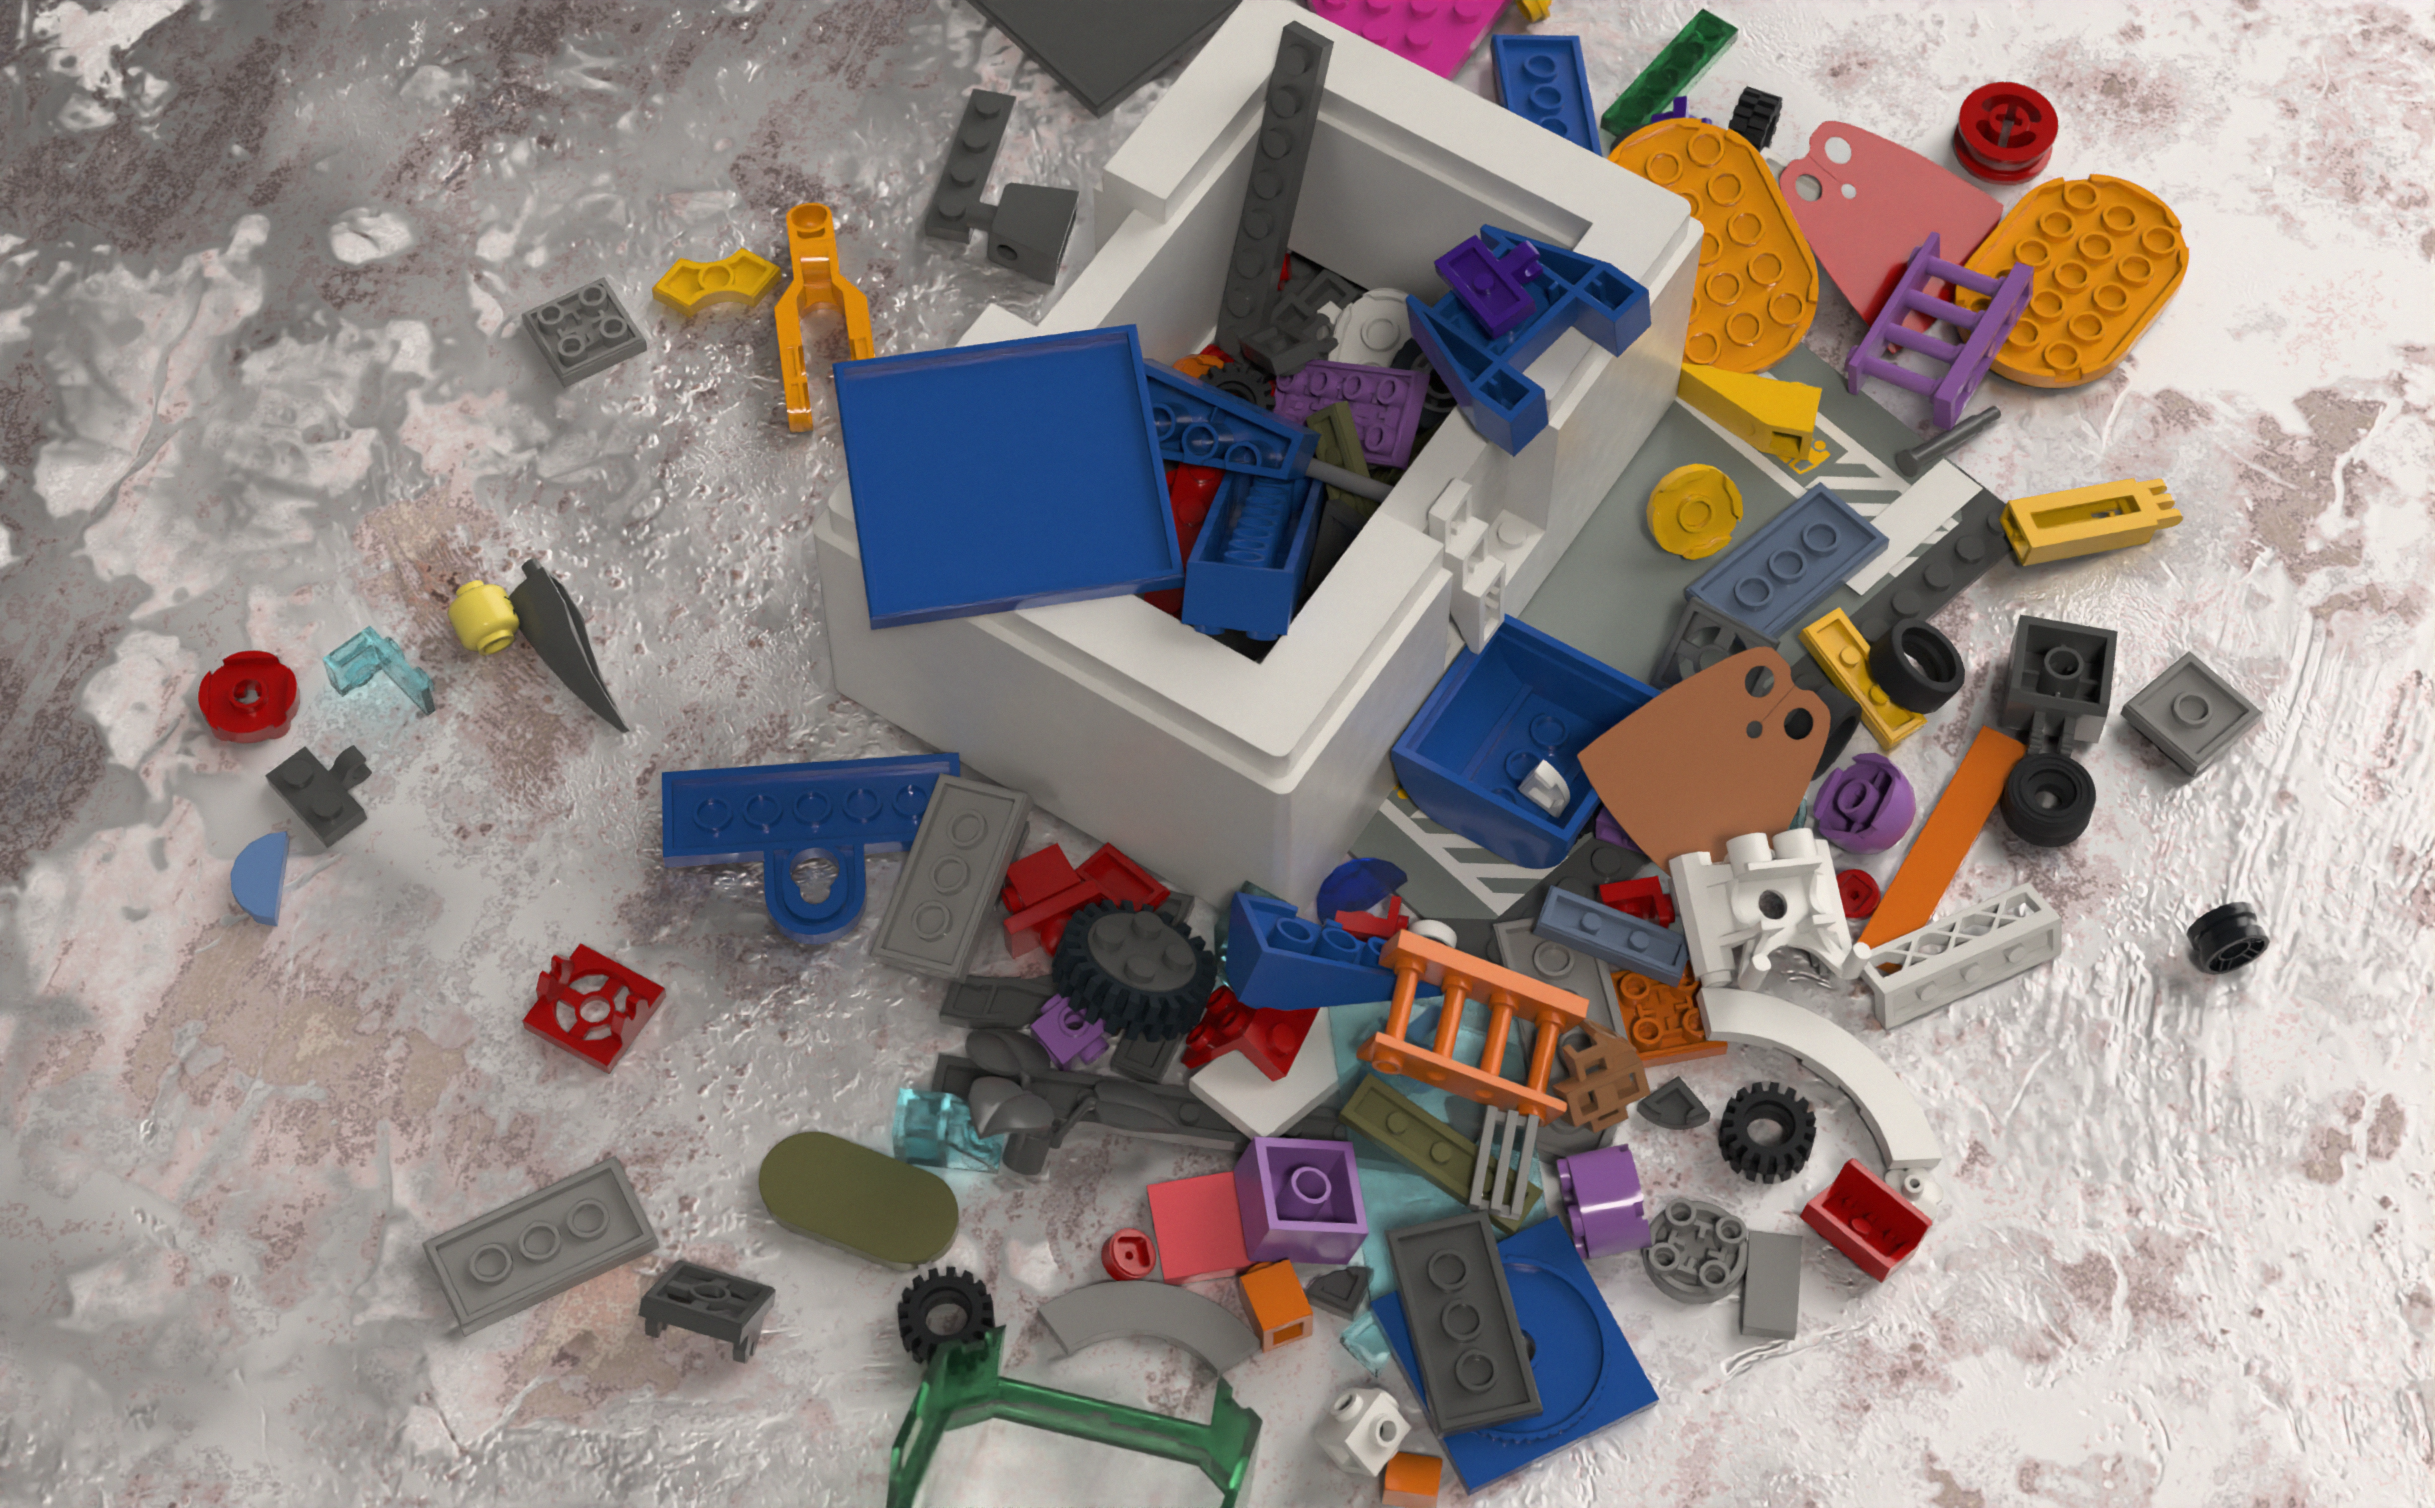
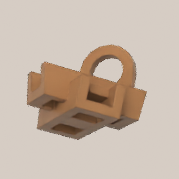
(1609, 1084)

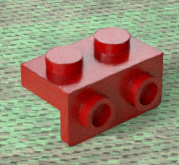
(1867, 1221)

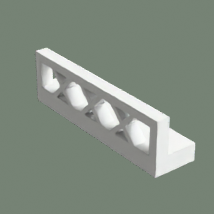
(1968, 960)

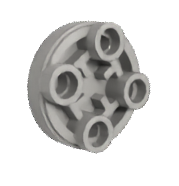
(1696, 1251)

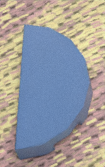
(259, 877)

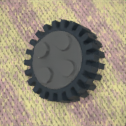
(1134, 970)

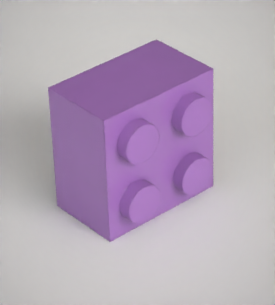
(1300, 1201)

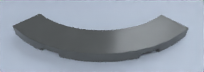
(1017, 1002)

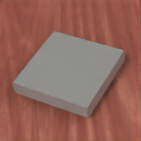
(584, 332)

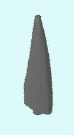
(560, 638)

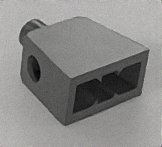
(1028, 228)

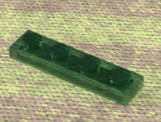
(1671, 72)

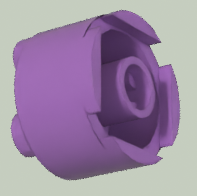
(1603, 1202)

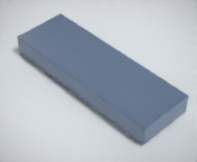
(1612, 936)

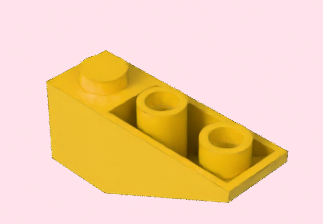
(1761, 411)

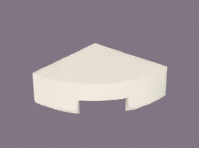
(1546, 789)

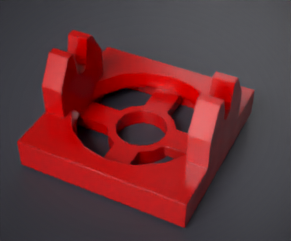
(553, 987)

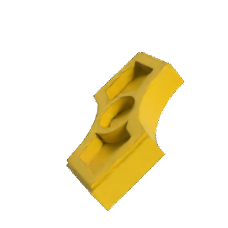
(696, 285)

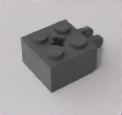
(2058, 682)

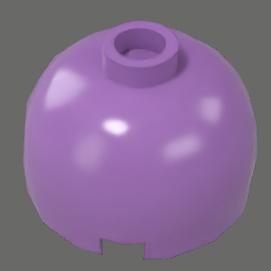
(1865, 805)

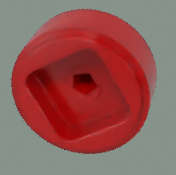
(1858, 894)
(1128, 1255)

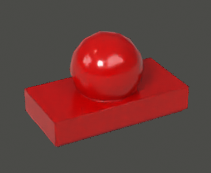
(1046, 921)

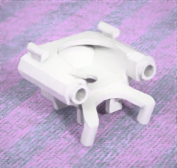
(1722, 908)

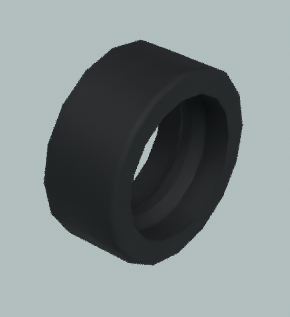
(1902, 680)
(1845, 718)

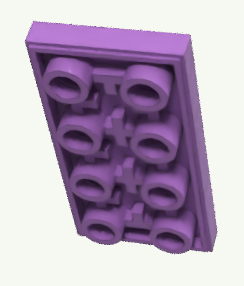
(1381, 401)

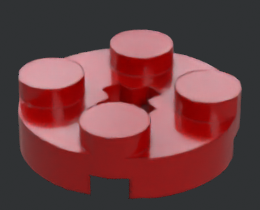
(255, 721)

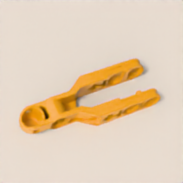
(815, 287)

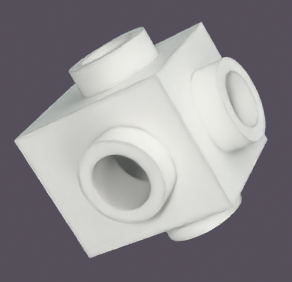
(1362, 1430)

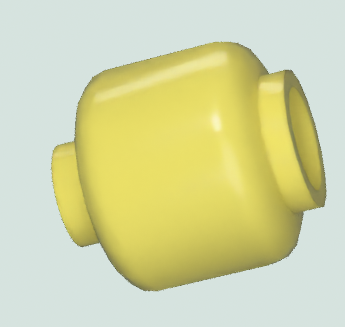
(483, 617)

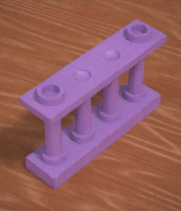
(1968, 361)

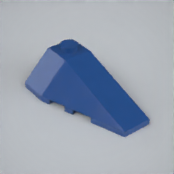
(1300, 964)

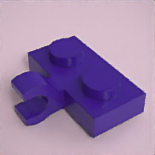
(1491, 285)

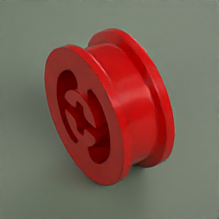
(2029, 139)

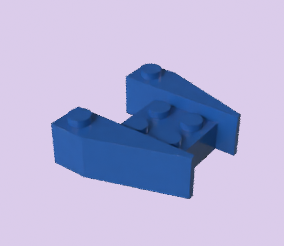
(1488, 372)

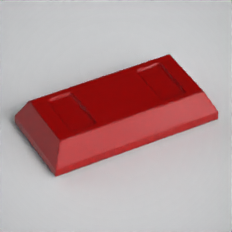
(1122, 879)

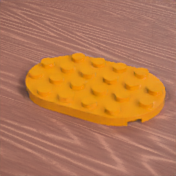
(1754, 265)
(2102, 276)

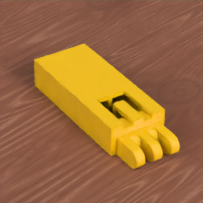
(2063, 525)

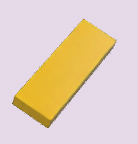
(1845, 660)

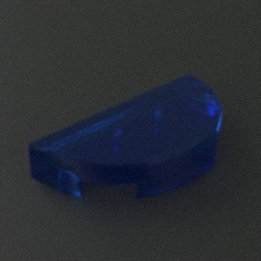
(1357, 886)

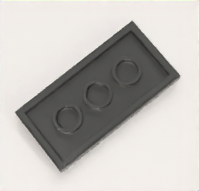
(1462, 1324)

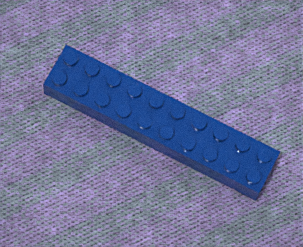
(1252, 555)

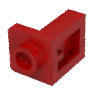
(1640, 899)
(1365, 925)

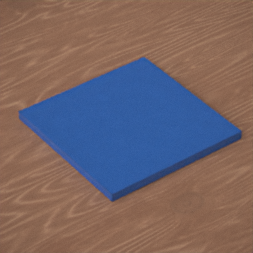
(1006, 476)

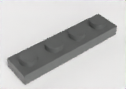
(970, 164)

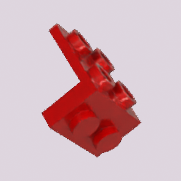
(1263, 1035)

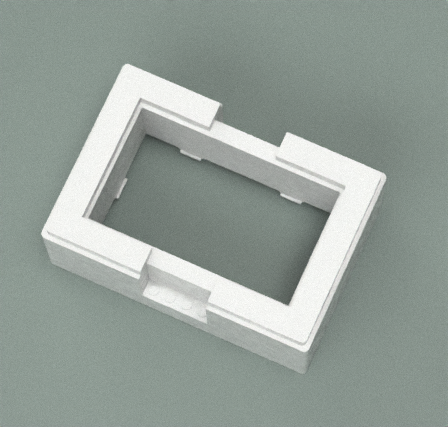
(1159, 730)

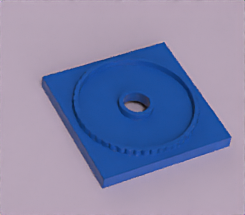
(1579, 1360)

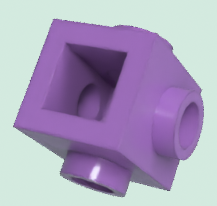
(1069, 1046)

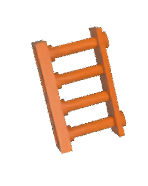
(1506, 996)

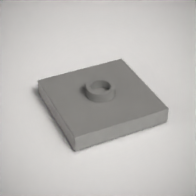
(2191, 713)

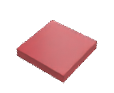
(1198, 1228)

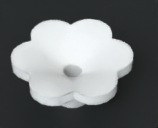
(1916, 1188)

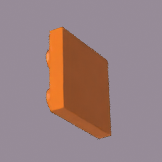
(1663, 1019)

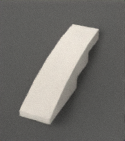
(1477, 576)

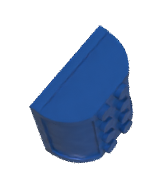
(1495, 724)

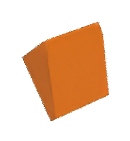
(1412, 1481)

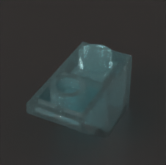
(939, 1132)

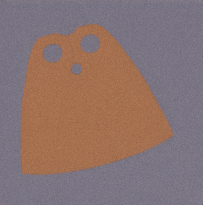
(1688, 773)

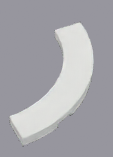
(1833, 1055)

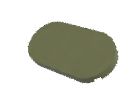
(859, 1200)

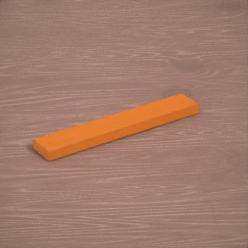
(1945, 840)

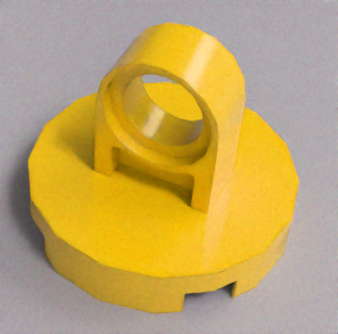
(1694, 511)

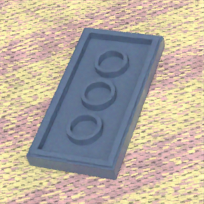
(1792, 563)

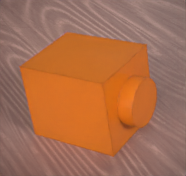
(1275, 1304)

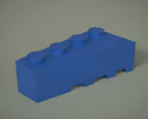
(1222, 430)

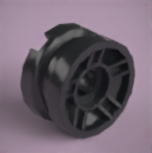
(2228, 938)

